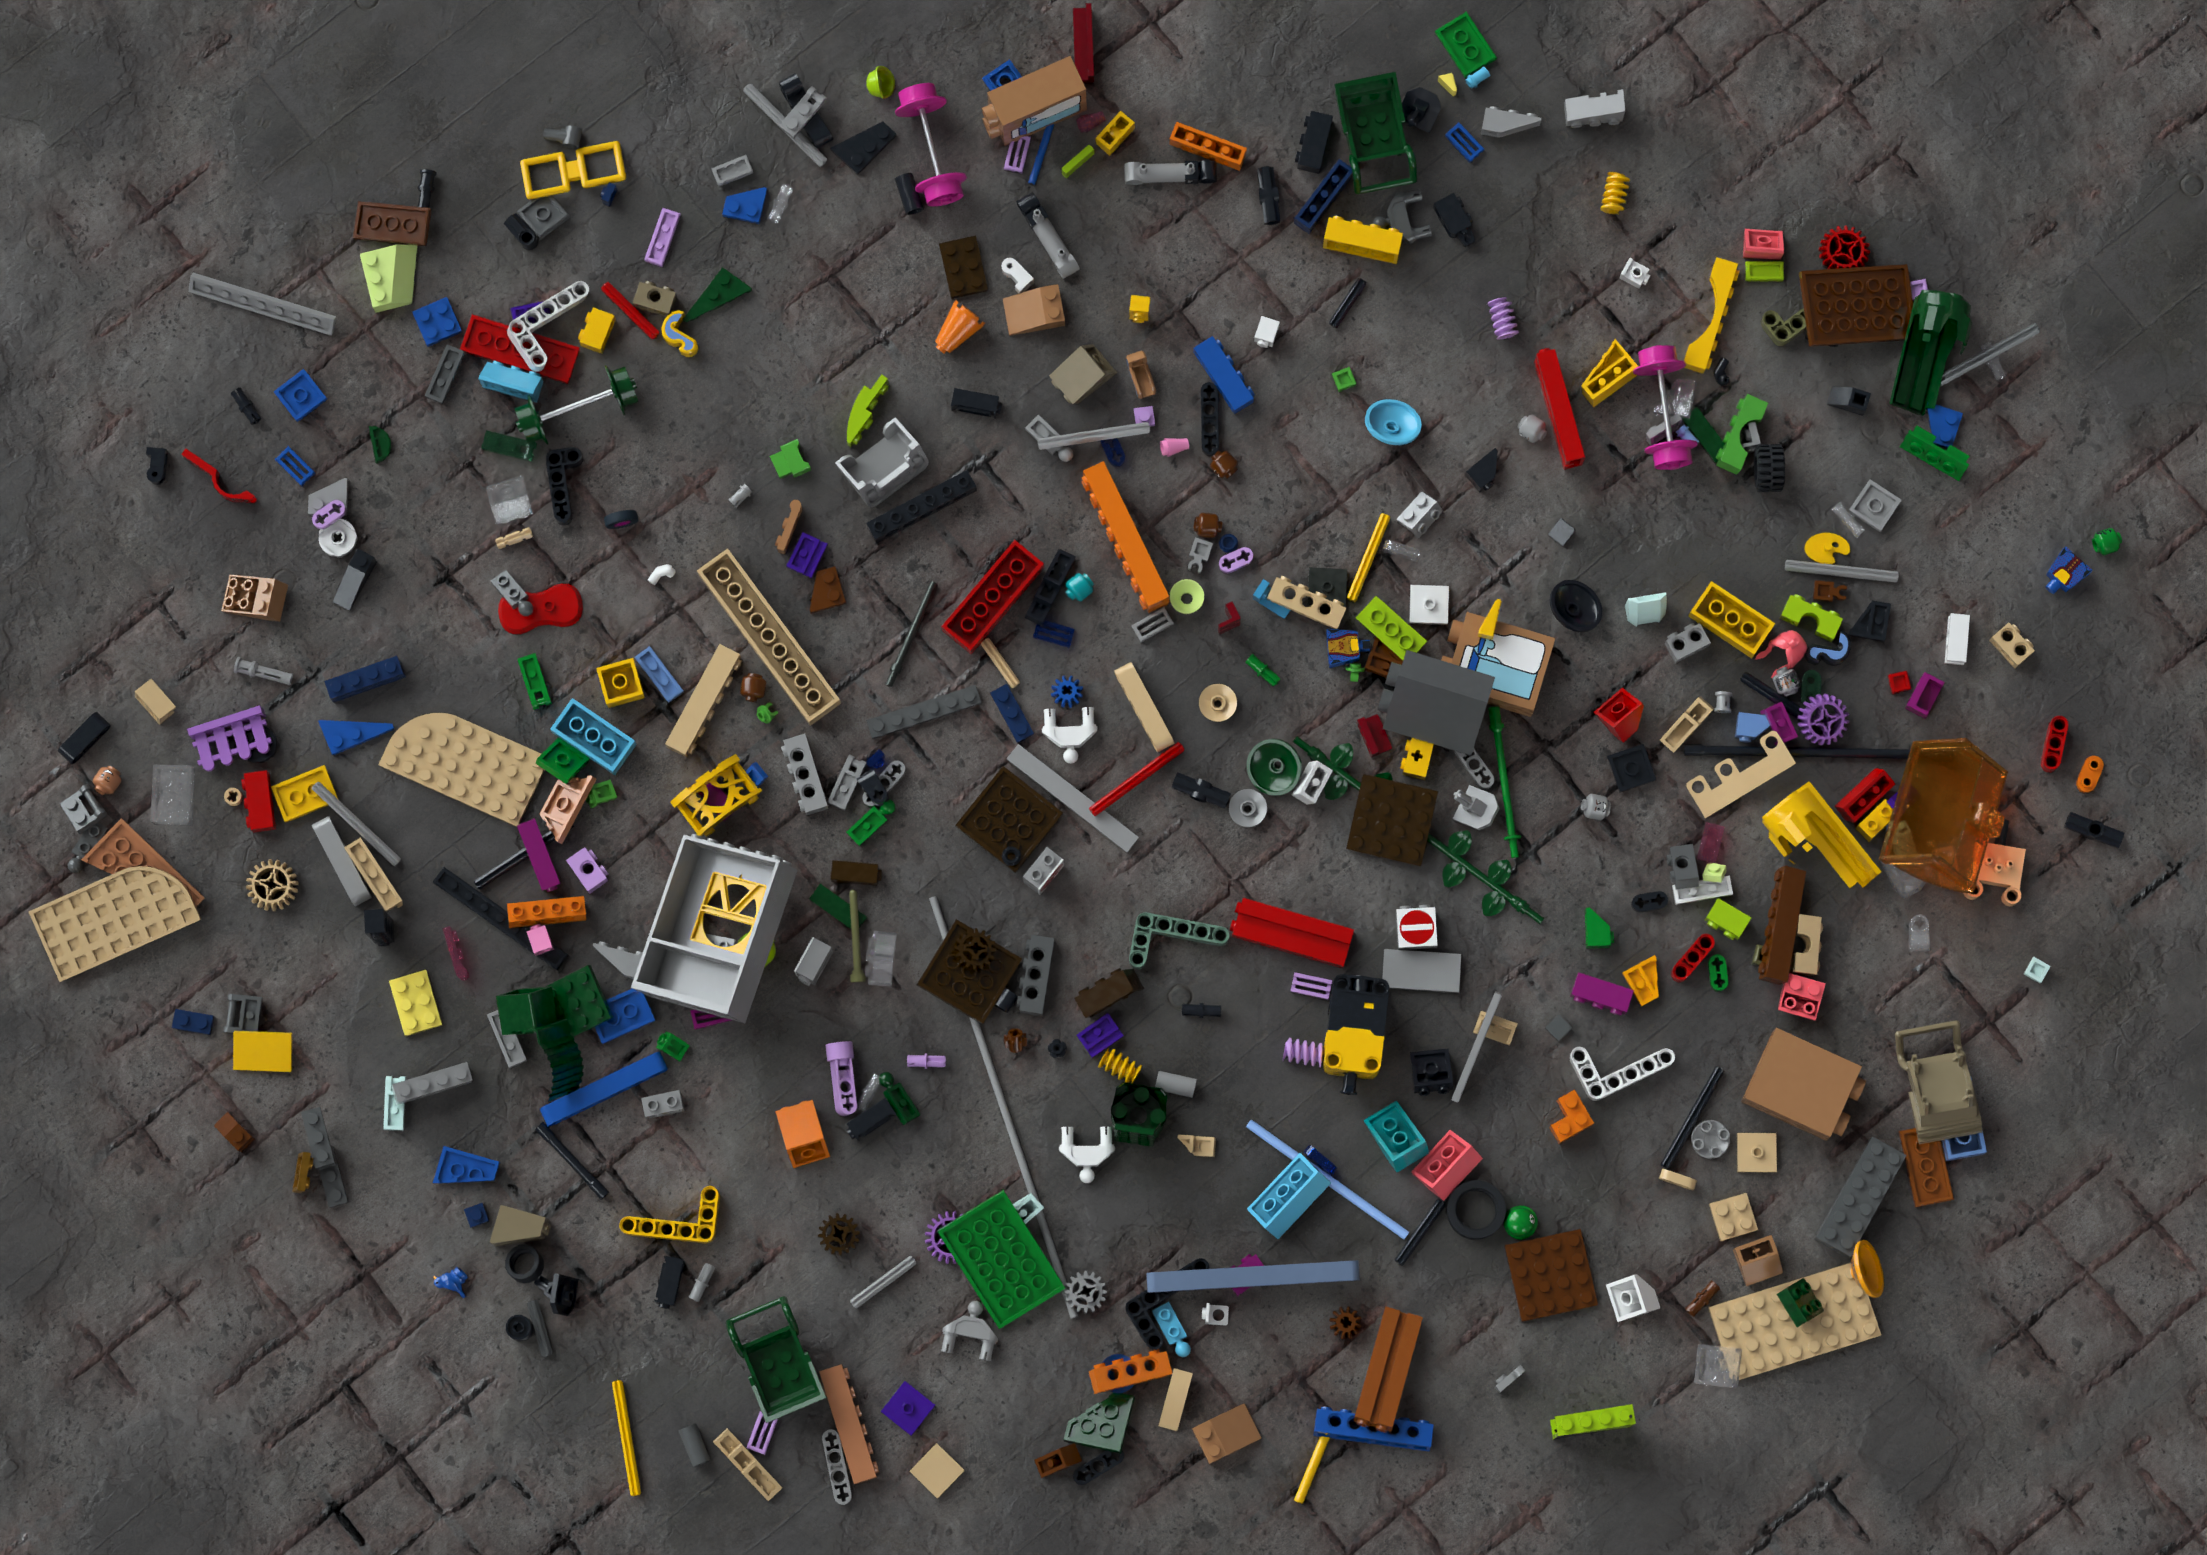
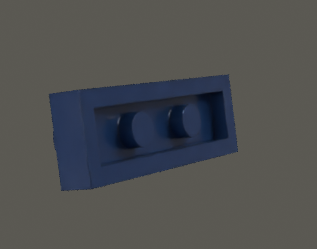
(1012, 713)

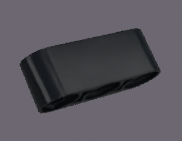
(84, 738)

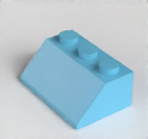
(511, 381)

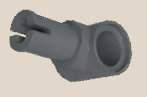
(569, 136)

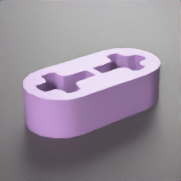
(326, 510)
(1238, 564)

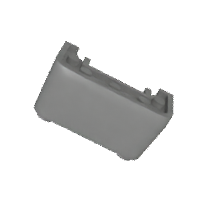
(884, 465)

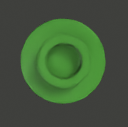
(1355, 668)
(764, 714)

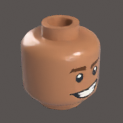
(107, 780)

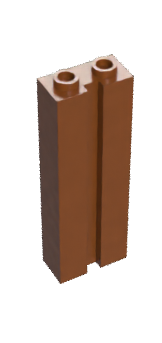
(1388, 1369)

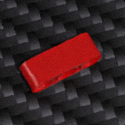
(2060, 737)
(1696, 949)

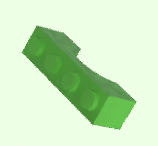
(1733, 454)

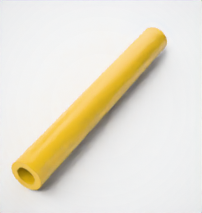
(1311, 1469)

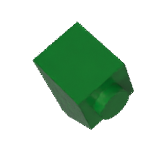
(1597, 931)

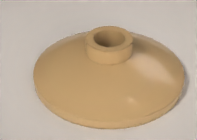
(1215, 693)

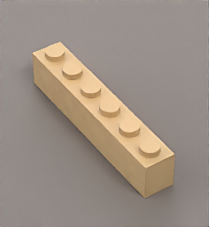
(703, 700)

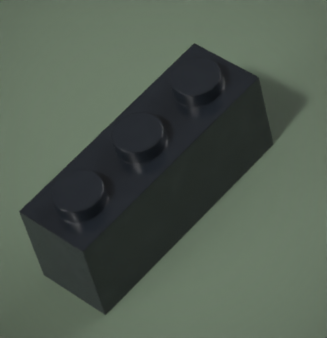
(1314, 142)

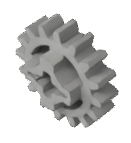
(1082, 1284)

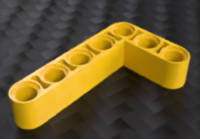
(677, 1227)

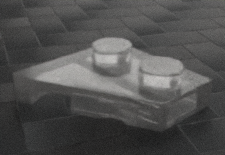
(1679, 398)

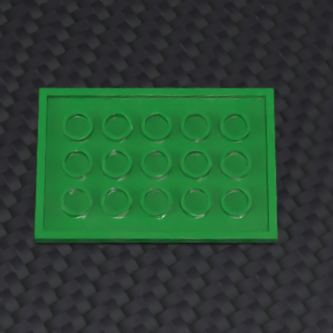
(1001, 1259)

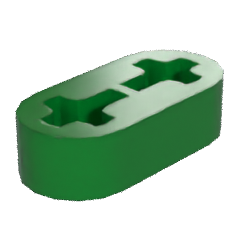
(1722, 971)

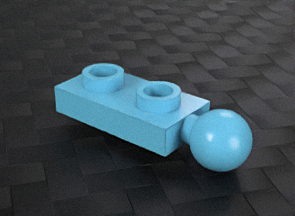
(1172, 1329)

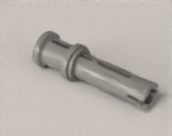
(253, 669)

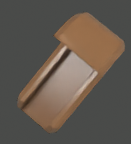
(1140, 374)

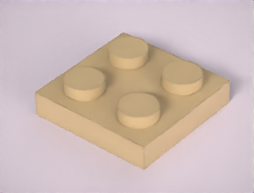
(1733, 1217)

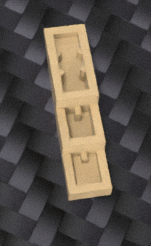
(747, 1464)

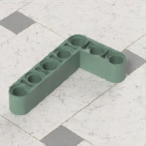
(1172, 931)

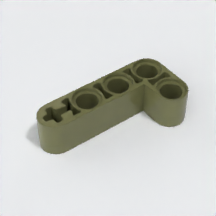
(1785, 327)

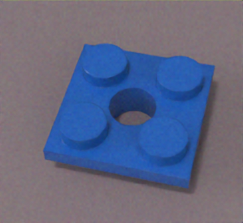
(1006, 70)

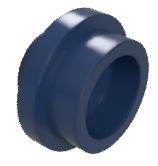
(1228, 543)

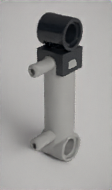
(1189, 172)
(1040, 223)

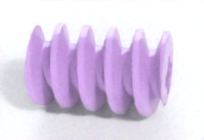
(1502, 318)
(1303, 1052)

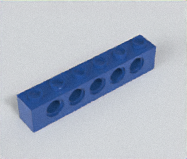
(1364, 1435)

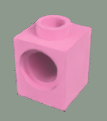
(539, 939)

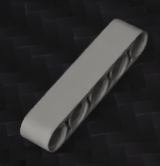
(341, 861)

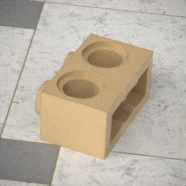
(2007, 648)

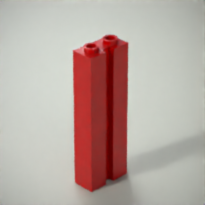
(1559, 408)
(1291, 932)

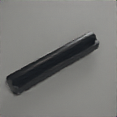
(1347, 303)

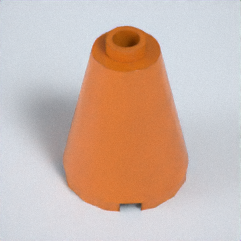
(957, 328)

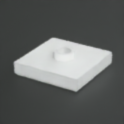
(1429, 604)

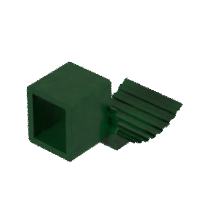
(535, 1012)

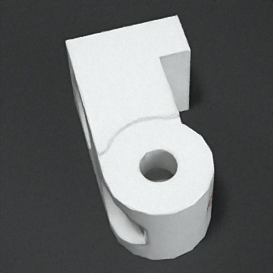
(1018, 274)

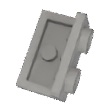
(1420, 514)

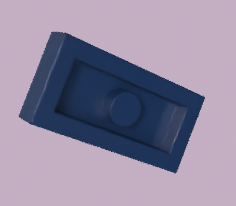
(193, 1022)

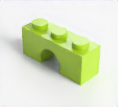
(1827, 622)

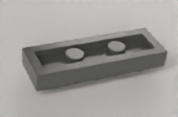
(444, 374)

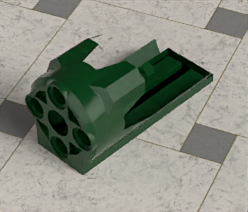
(1931, 333)
(1131, 1096)

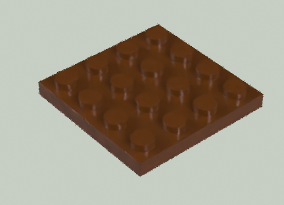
(1551, 1275)

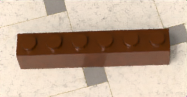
(1782, 925)

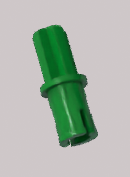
(1262, 670)

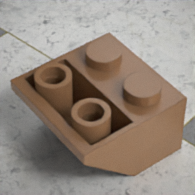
(1758, 1260)

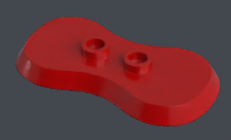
(555, 606)

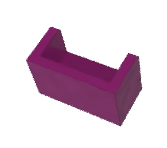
(1924, 695)
(1780, 722)

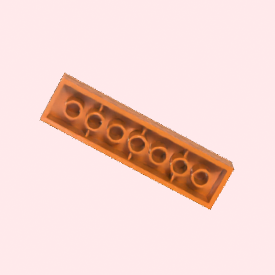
(1127, 540)

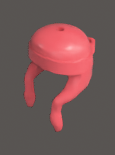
(1794, 645)

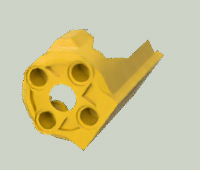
(1809, 817)

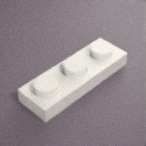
(1705, 891)

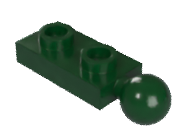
(898, 1099)

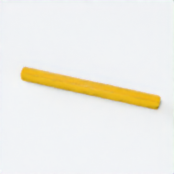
(626, 1438)

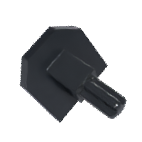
(1421, 108)
(560, 1291)

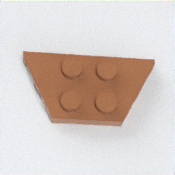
(565, 804)

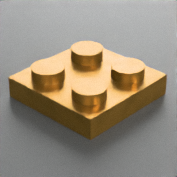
(301, 1180)

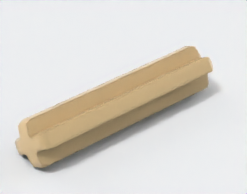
(1000, 663)

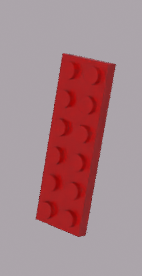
(490, 341)

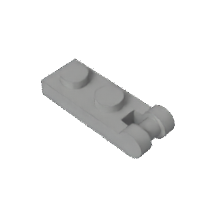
(802, 112)
(846, 783)

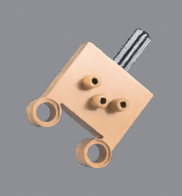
(2001, 868)

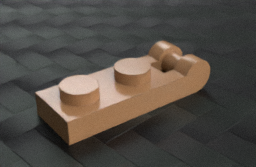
(789, 526)

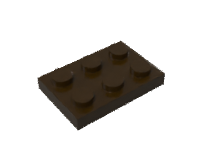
(963, 267)

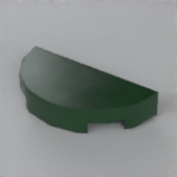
(380, 442)

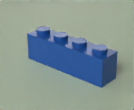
(1223, 374)

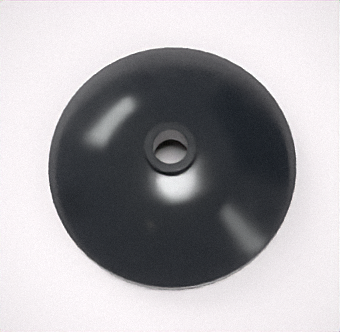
(1575, 606)

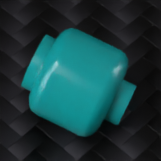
(1079, 587)

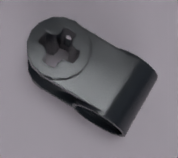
(872, 785)

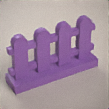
(218, 727)

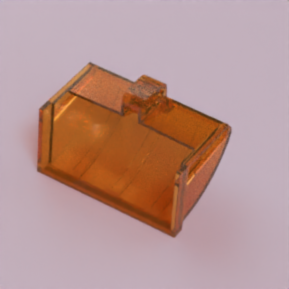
(1945, 813)

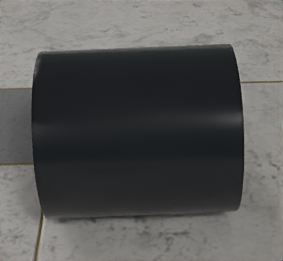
(1006, 1000)

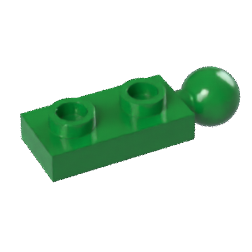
(870, 823)

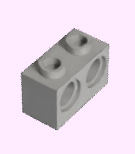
(1689, 646)
(662, 1104)

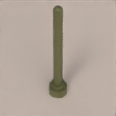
(857, 974)

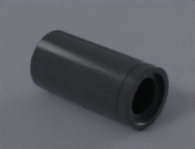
(909, 197)

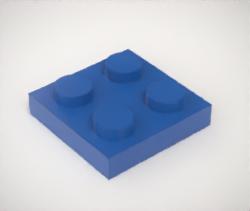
(437, 321)
(300, 395)

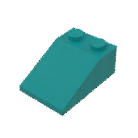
(1397, 1136)

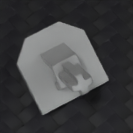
(1476, 808)

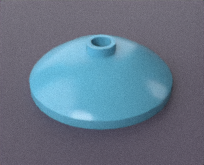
(1393, 422)

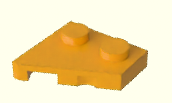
(1643, 980)

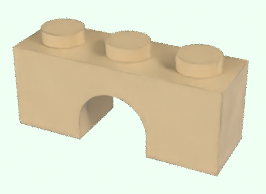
(1809, 930)

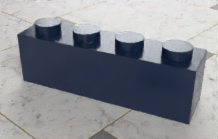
(1323, 196)
(365, 679)

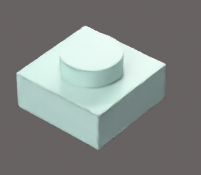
(2036, 970)

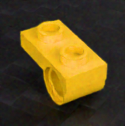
(1139, 308)

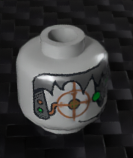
(1786, 681)

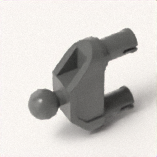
(1398, 217)

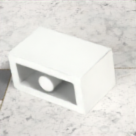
(1312, 782)

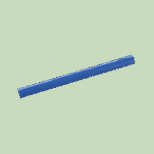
(1040, 155)

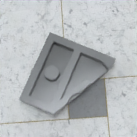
(333, 492)

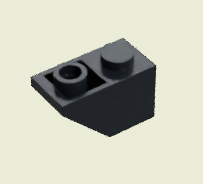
(1849, 399)

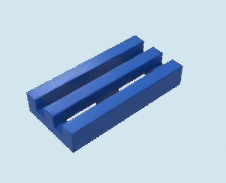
(1475, 154)
(305, 477)

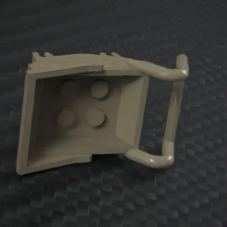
(1941, 1089)

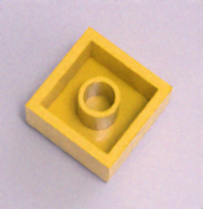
(620, 683)

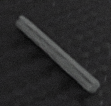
(1989, 353)

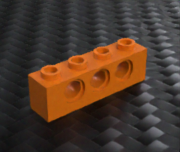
(1208, 146)
(546, 911)
(1102, 1383)

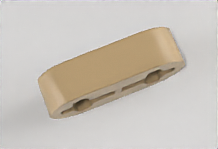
(1678, 1179)

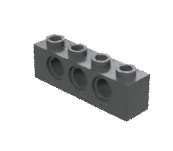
(1036, 1005)

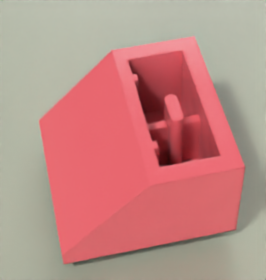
(1801, 996)

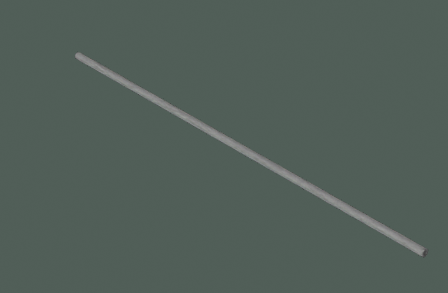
(1010, 1127)

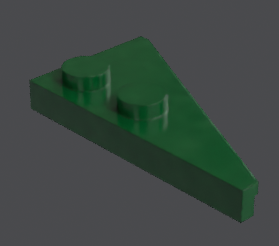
(722, 289)

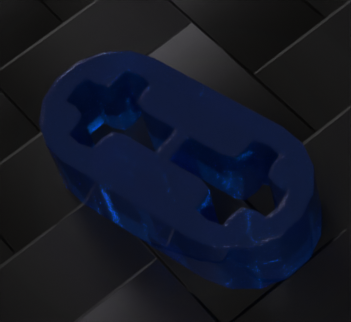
(1109, 454)
(1320, 1160)

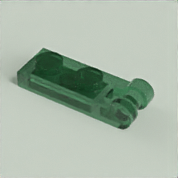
(508, 446)

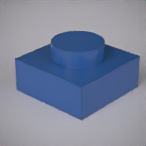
(756, 774)

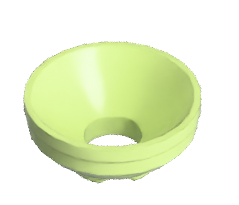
(1186, 587)

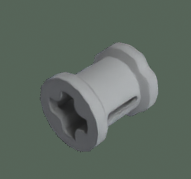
(1723, 702)

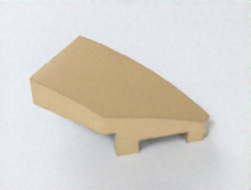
(1199, 1145)

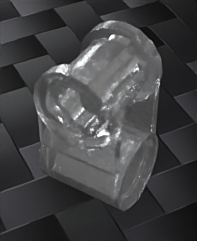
(1919, 938)

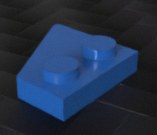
(745, 205)
(1944, 425)

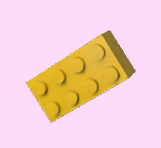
(1362, 239)
(1731, 619)

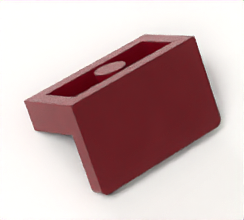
(1233, 616)
(1374, 735)

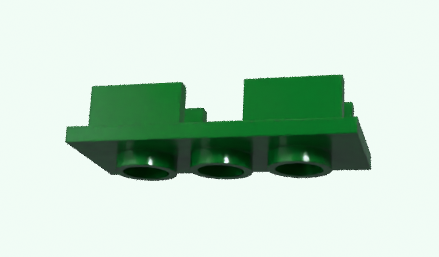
(1921, 445)

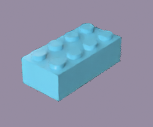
(593, 736)

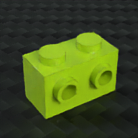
(1727, 919)

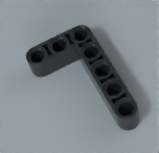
(1145, 1306)

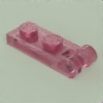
(455, 953)

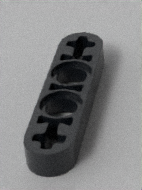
(1209, 419)

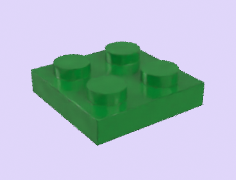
(562, 760)

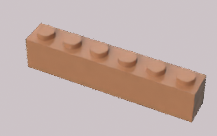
(848, 1425)

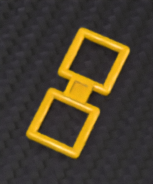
(573, 170)

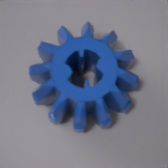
(1067, 685)

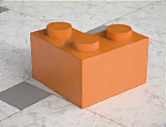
(1575, 1119)

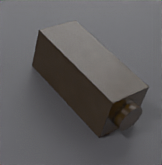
(855, 873)

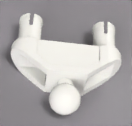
(1070, 736)
(1086, 1155)

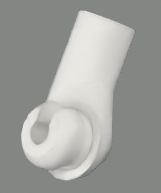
(661, 571)

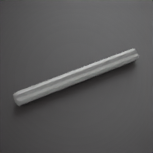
(777, 117)
(1094, 435)
(1842, 571)
(357, 824)

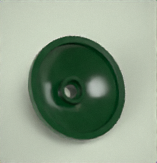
(1264, 771)

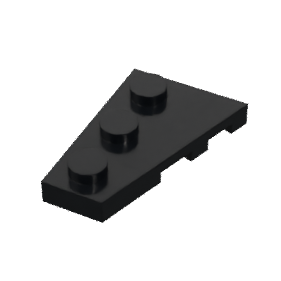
(864, 147)

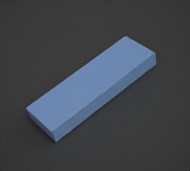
(659, 674)

